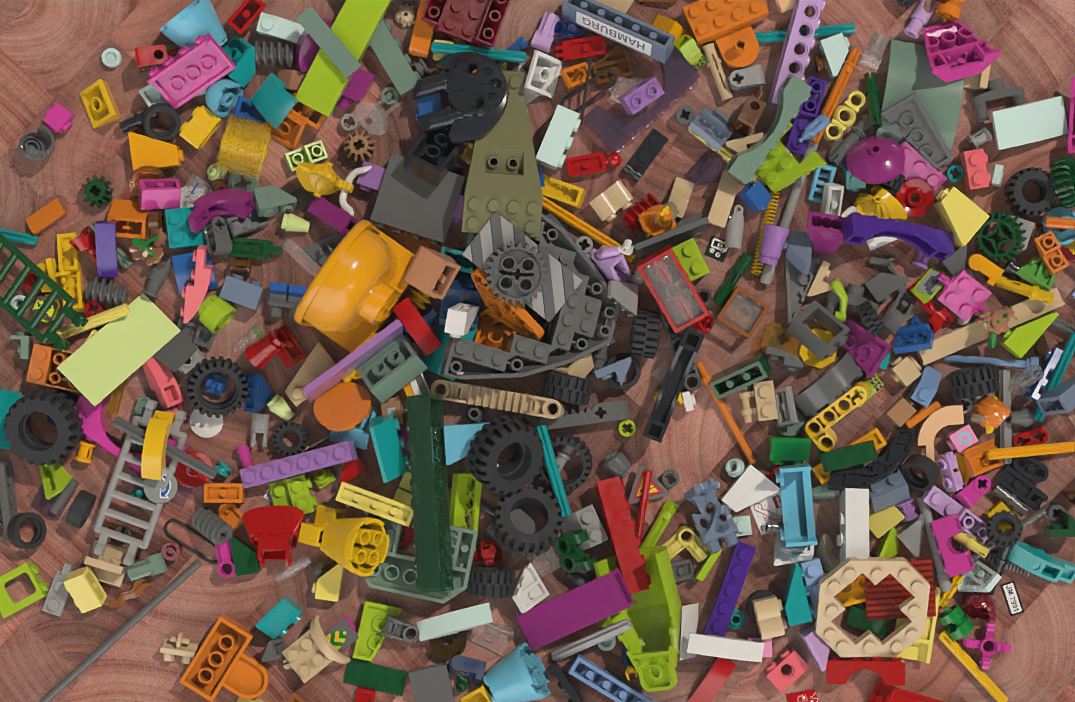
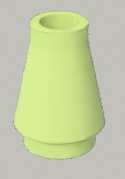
(294, 223)
(280, 407)

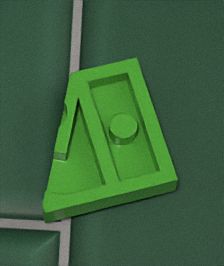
(1037, 274)

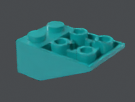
(794, 597)

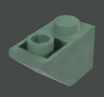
(273, 200)

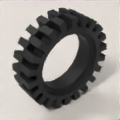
(223, 407)

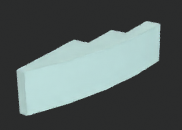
(454, 622)

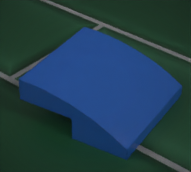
(183, 268)

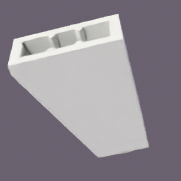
(748, 489)

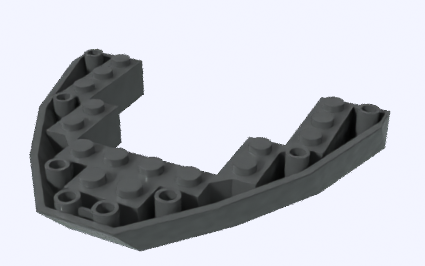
(577, 329)

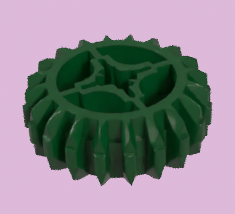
(1064, 180)
(996, 250)

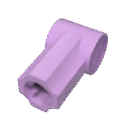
(544, 35)

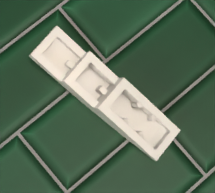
(725, 647)

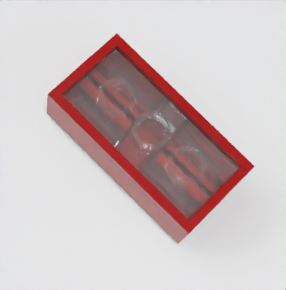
(672, 288)

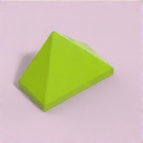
(54, 479)
(889, 545)

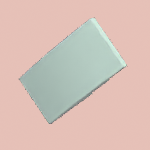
(1029, 122)

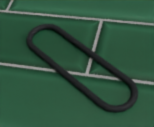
(585, 91)
(594, 97)
(183, 544)

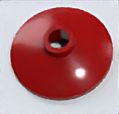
(925, 197)
(189, 477)

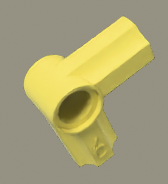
(693, 544)

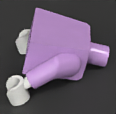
(613, 264)

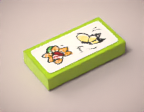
(707, 565)

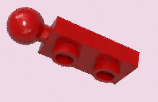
(591, 163)

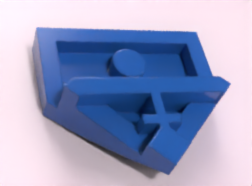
(913, 337)

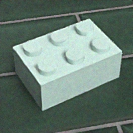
(558, 138)

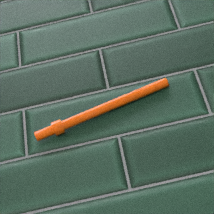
(726, 414)

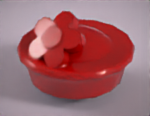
(704, 325)

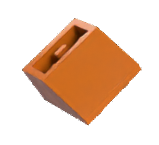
(129, 219)

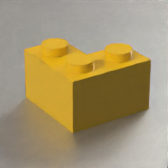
(312, 532)

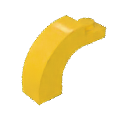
(155, 443)

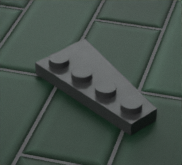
(915, 125)

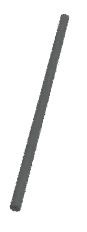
(120, 632)

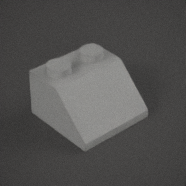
(585, 519)

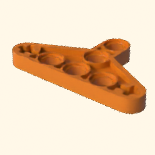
(511, 315)

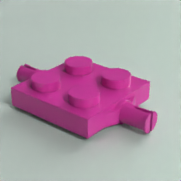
(963, 294)

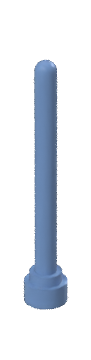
(996, 361)

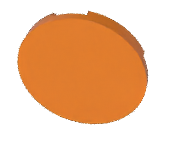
(343, 406)

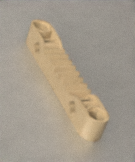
(498, 399)

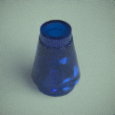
(568, 30)

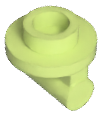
(214, 173)

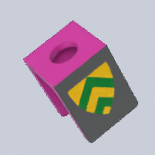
(342, 633)

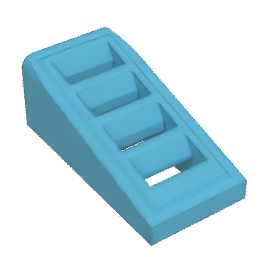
(832, 169)

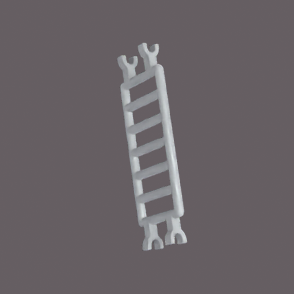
(118, 474)

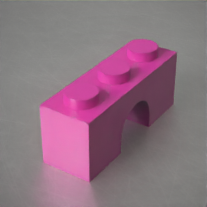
(954, 561)

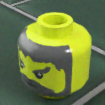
(51, 313)

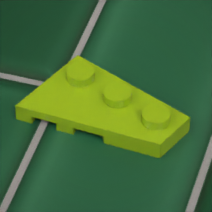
(371, 623)

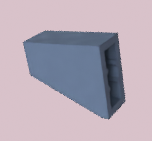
(1058, 399)

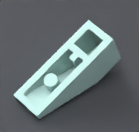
(279, 28)

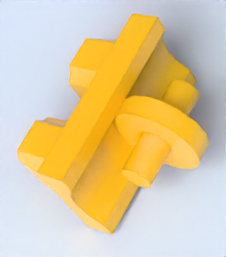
(50, 267)

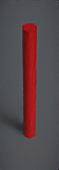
(643, 503)

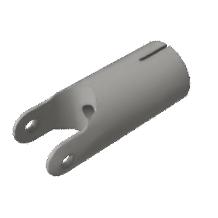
(735, 228)

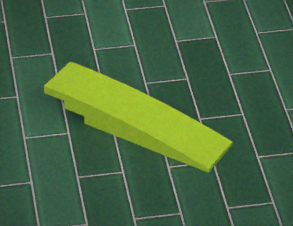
(355, 29)

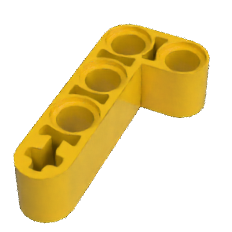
(839, 412)

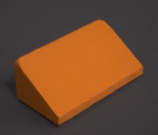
(46, 216)

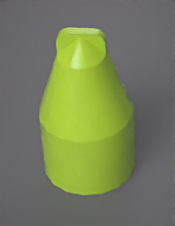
(654, 621)

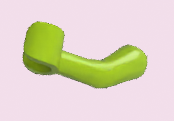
(838, 288)

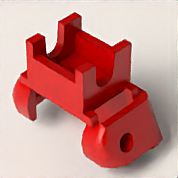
(272, 529)

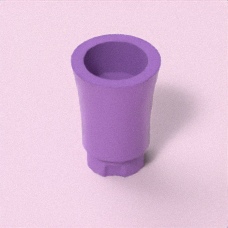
(772, 243)

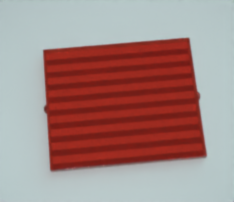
(887, 595)

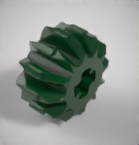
(93, 198)

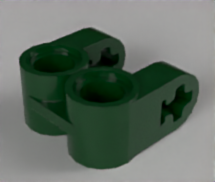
(574, 558)

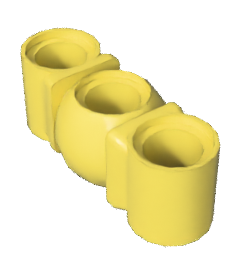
(850, 109)

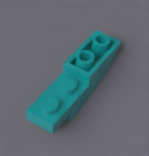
(1043, 565)

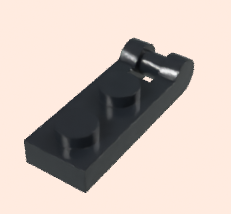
(645, 154)
(1021, 487)
(564, 684)

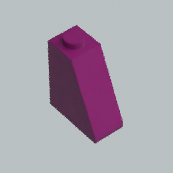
(332, 215)
(824, 231)

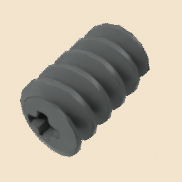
(274, 54)
(107, 292)
(211, 525)

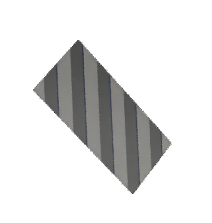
(560, 280)

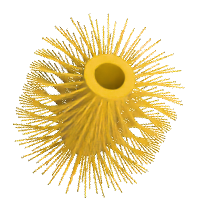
(245, 146)

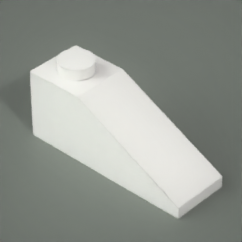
(460, 319)

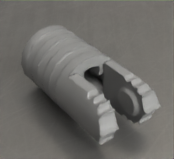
(259, 424)

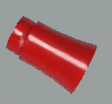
(266, 348)

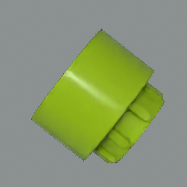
(216, 313)

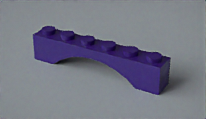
(932, 242)
(730, 589)

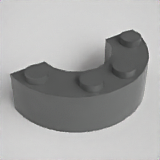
(828, 385)

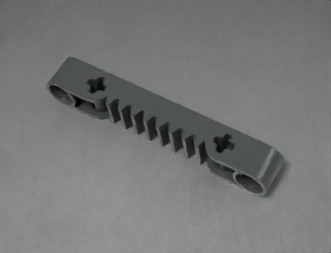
(614, 411)

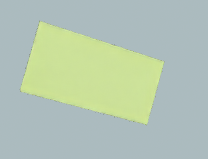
(118, 350)

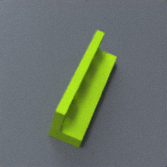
(460, 501)

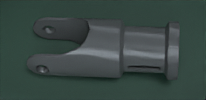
(157, 277)

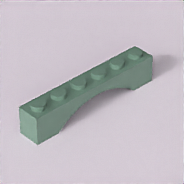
(790, 97)

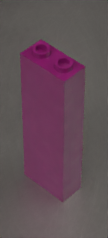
(575, 609)

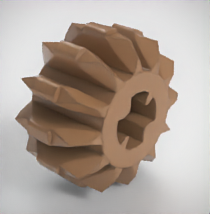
(356, 140)

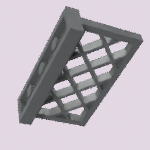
(684, 230)
(7, 497)

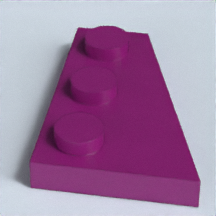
(865, 348)

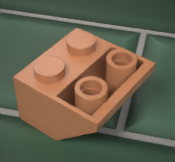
(431, 272)

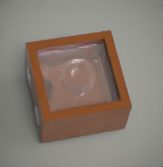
(742, 312)

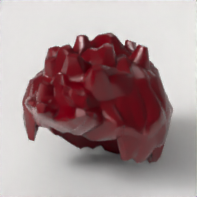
(980, 606)

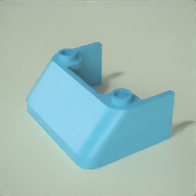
(797, 505)

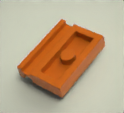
(976, 458)

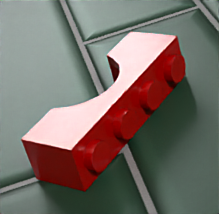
(891, 670)

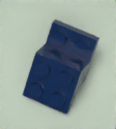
(461, 291)

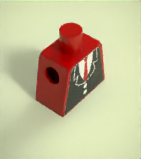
(146, 56)

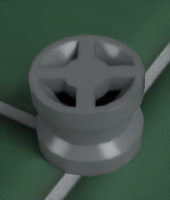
(681, 116)

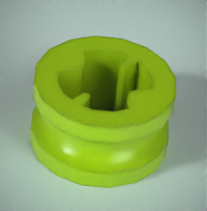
(627, 434)

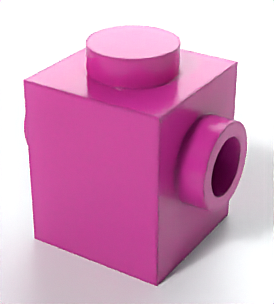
(59, 118)

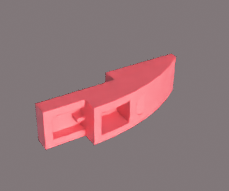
(196, 291)
(165, 386)

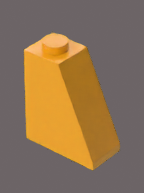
(153, 152)

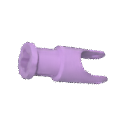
(919, 18)

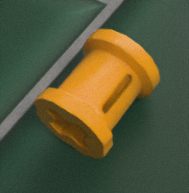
(85, 451)

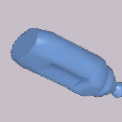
(815, 127)

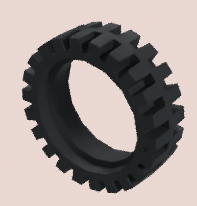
(586, 457)

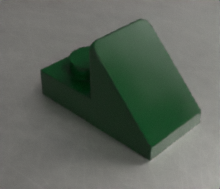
(1057, 530)

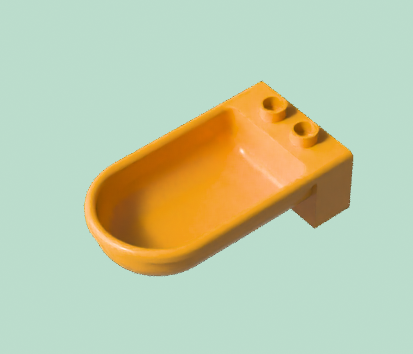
(356, 287)

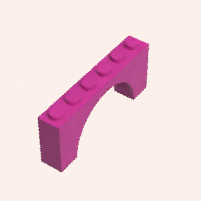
(96, 430)

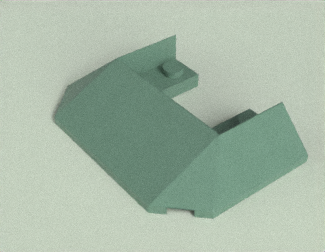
(398, 569)

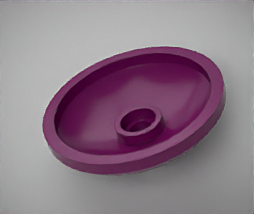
(875, 160)

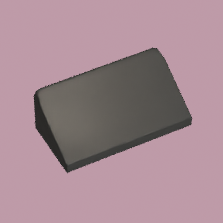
(274, 650)

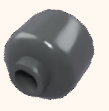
(617, 465)

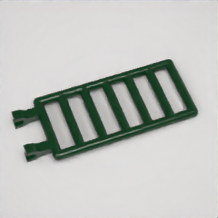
(67, 310)

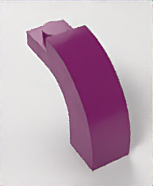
(307, 49)
(218, 203)

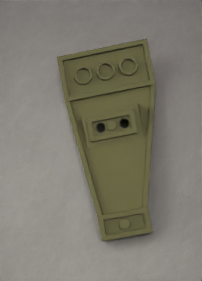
(504, 188)

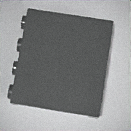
(416, 205)

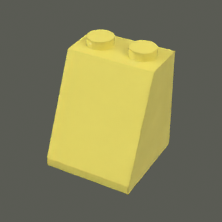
(959, 215)

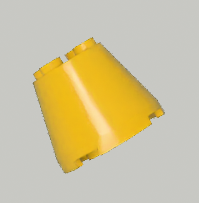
(356, 543)

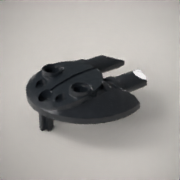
(466, 94)

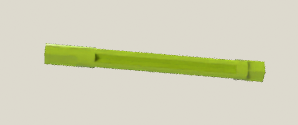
(653, 535)

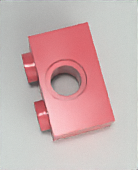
(784, 680)

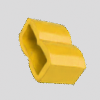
(200, 127)

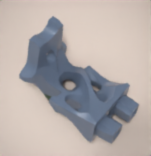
(701, 496)

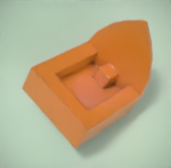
(230, 514)

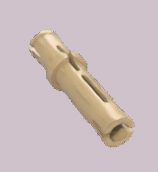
(717, 71)

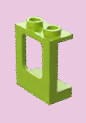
(7, 606)

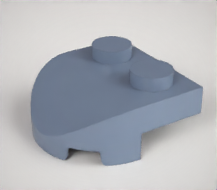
(711, 128)

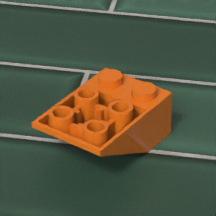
(44, 368)

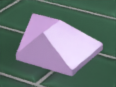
(817, 647)

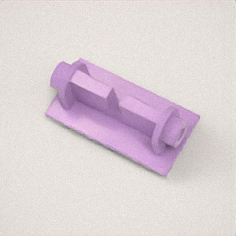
(951, 480)

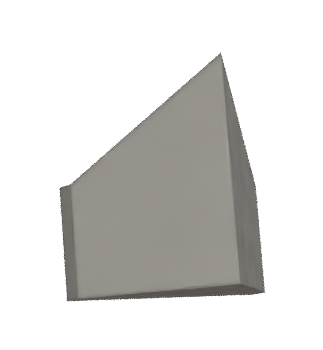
(624, 294)

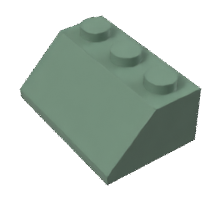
(392, 368)

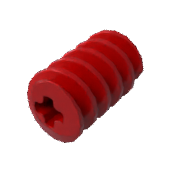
(632, 218)

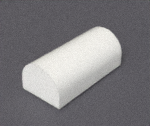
(832, 199)

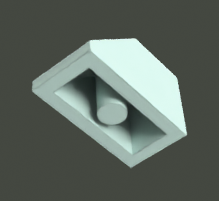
(835, 51)

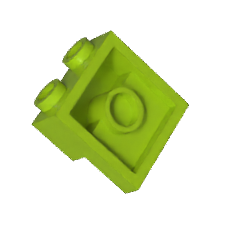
(294, 492)

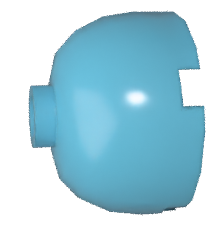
(223, 96)

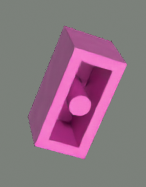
(159, 194)

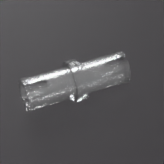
(293, 570)

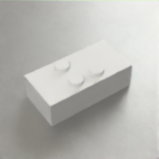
(853, 524)

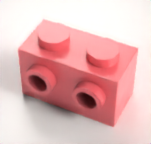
(975, 169)

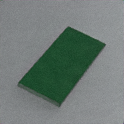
(375, 677)

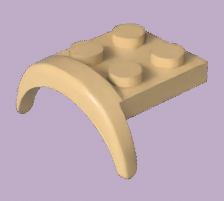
(312, 652)

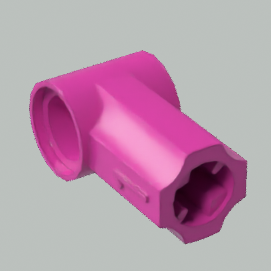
(224, 556)

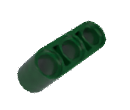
(848, 456)

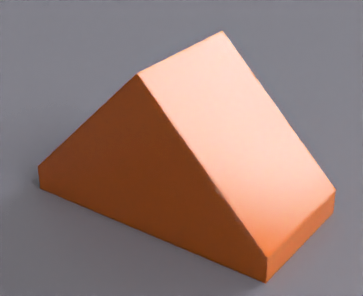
(574, 76)

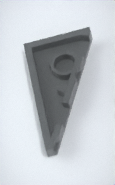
(797, 286)

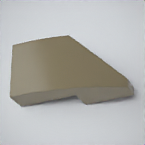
(824, 553)

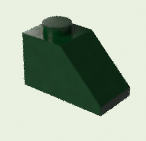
(244, 557)

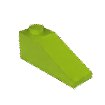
(1022, 337)

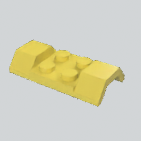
(922, 647)

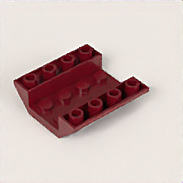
(467, 20)

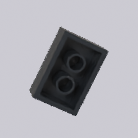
(433, 156)

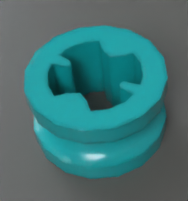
(950, 177)
(223, 468)

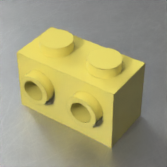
(85, 589)

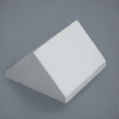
(543, 75)

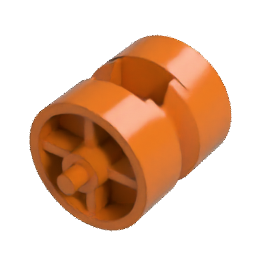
(949, 9)

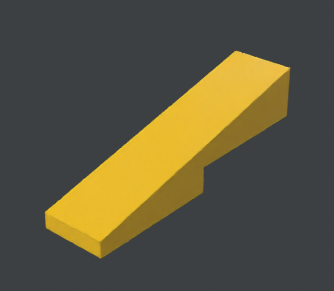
(563, 191)
(71, 261)

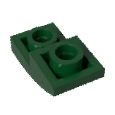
(857, 619)

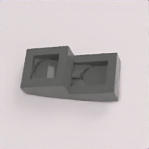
(196, 333)

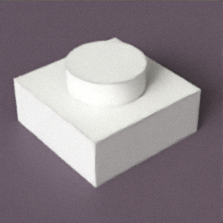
(689, 400)

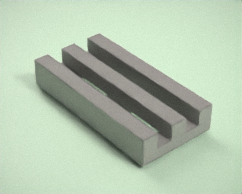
(788, 406)

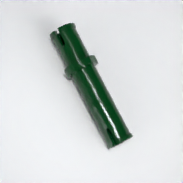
(872, 93)
(733, 278)

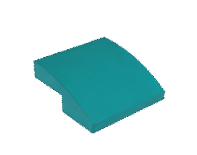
(273, 101)

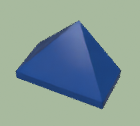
(258, 393)

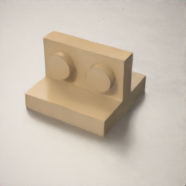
(108, 566)

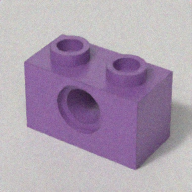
(641, 95)

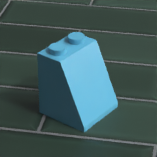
(458, 440)

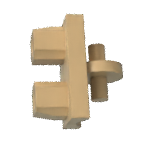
(179, 646)

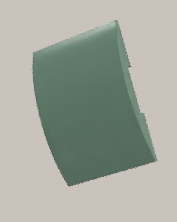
(910, 72)

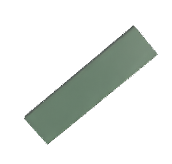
(328, 42)

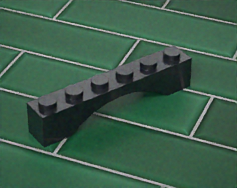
(672, 384)

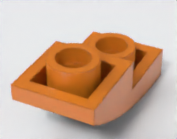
(1050, 252)

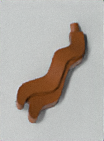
(136, 591)

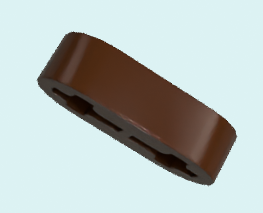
(156, 219)

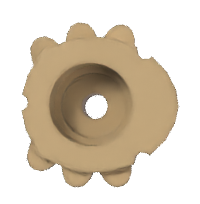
(405, 20)

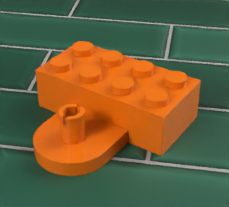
(729, 26)
(225, 664)

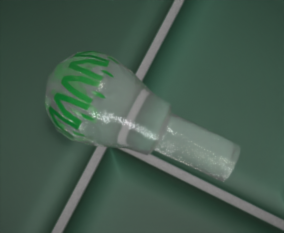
(254, 334)

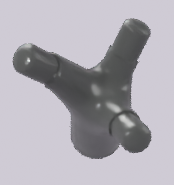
(885, 263)

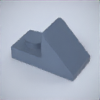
(620, 368)

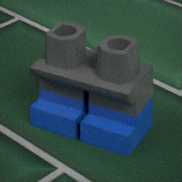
(279, 298)

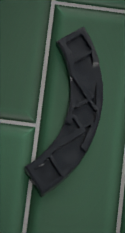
(878, 469)

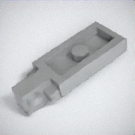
(58, 595)

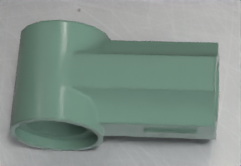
(151, 566)

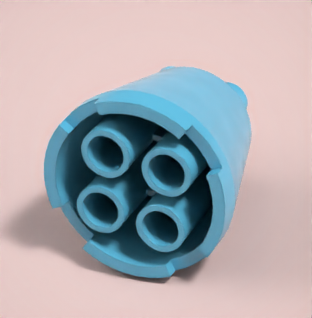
(194, 21)
(518, 677)

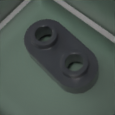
(1029, 467)

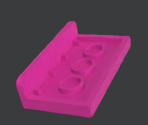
(190, 70)

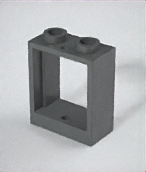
(812, 341)

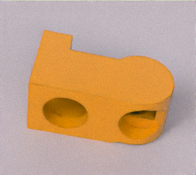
(985, 267)

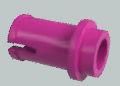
(245, 456)

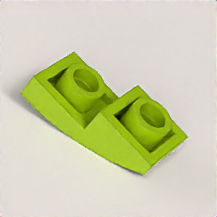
(309, 153)

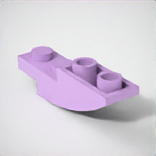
(946, 506)

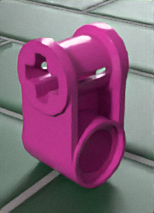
(972, 492)

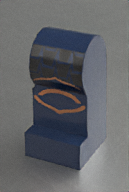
(467, 667)

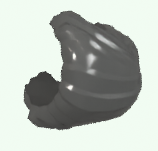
(36, 145)

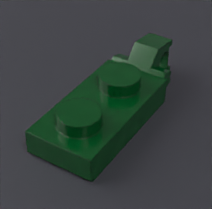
(254, 248)

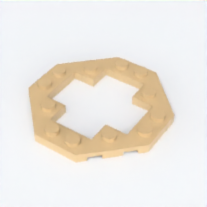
(875, 570)

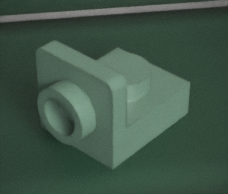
(26, 346)

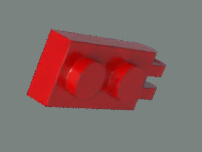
(581, 48)

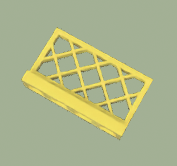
(375, 504)

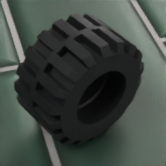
(1015, 196)
(645, 334)
(973, 381)
(567, 388)
(491, 581)

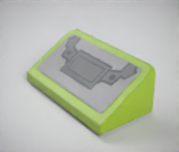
(928, 284)

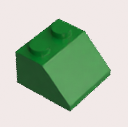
(788, 449)

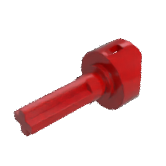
(85, 242)
(937, 317)
(487, 553)

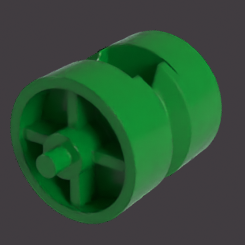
(957, 624)

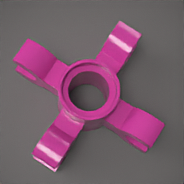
(989, 629)

